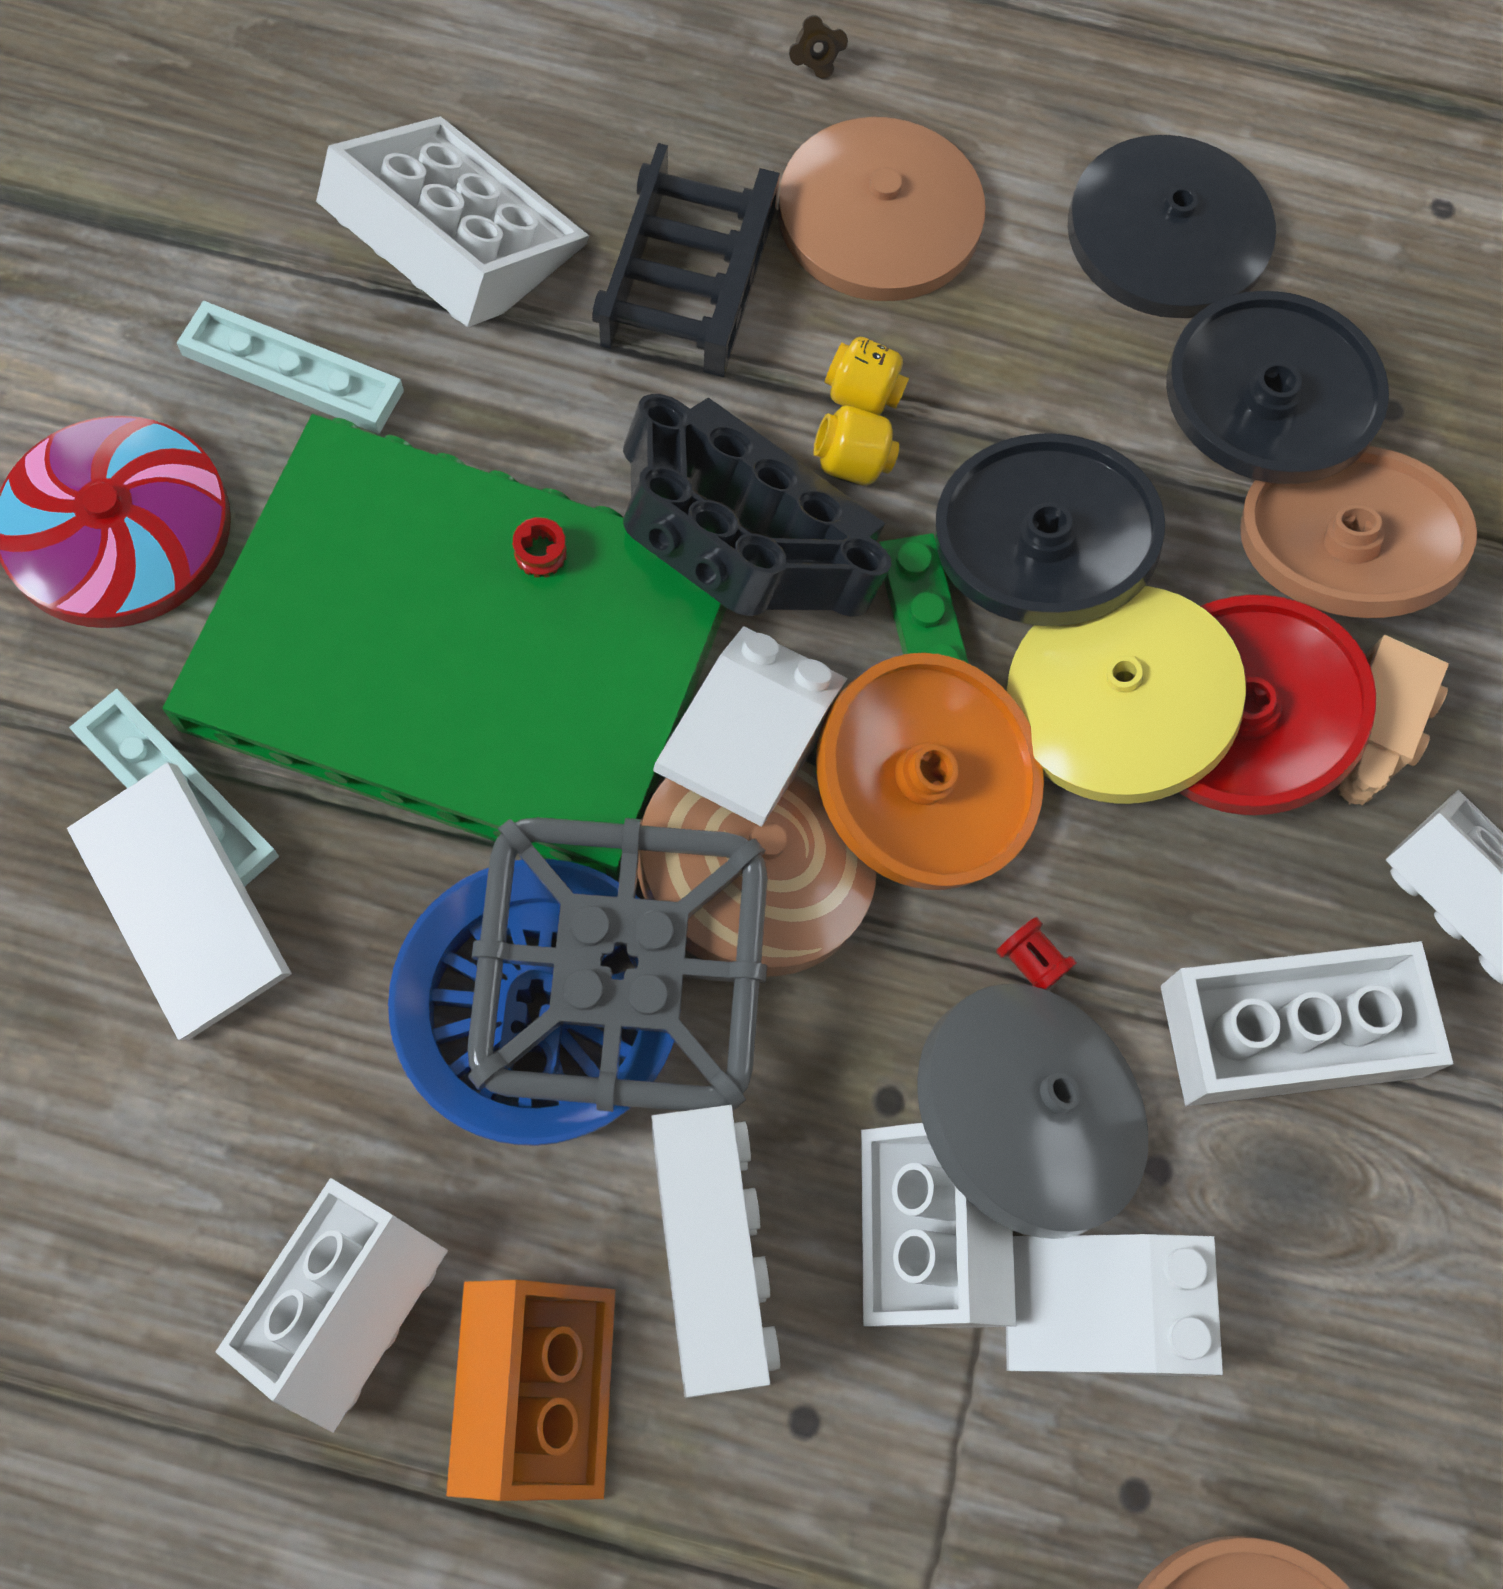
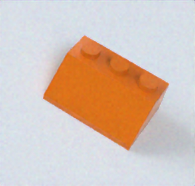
(532, 1392)

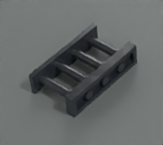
(727, 291)

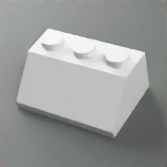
(1459, 871)
(926, 1246)
(331, 1305)

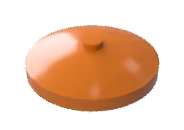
(929, 771)

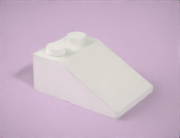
(751, 725)
(1116, 1305)

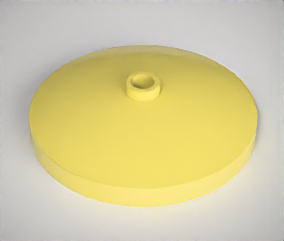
(1131, 698)

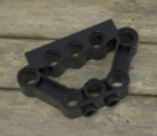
(820, 538)

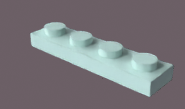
(290, 367)
(136, 748)

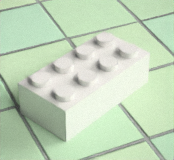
(1304, 1023)
(710, 1251)

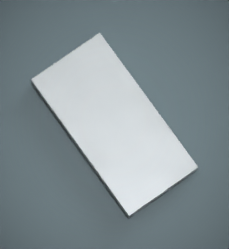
(178, 901)

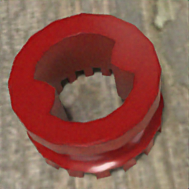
(556, 552)

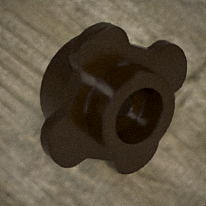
(815, 32)

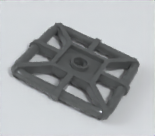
(585, 989)

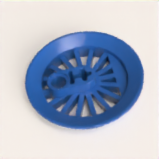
(415, 992)

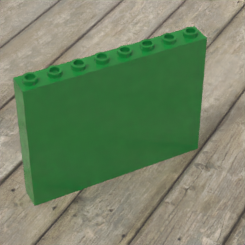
(416, 663)

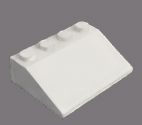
(447, 216)

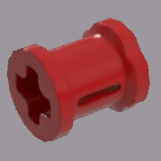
(1032, 937)

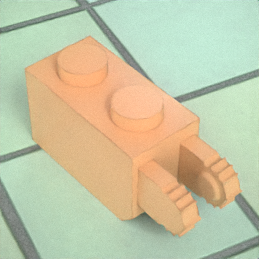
(1406, 697)

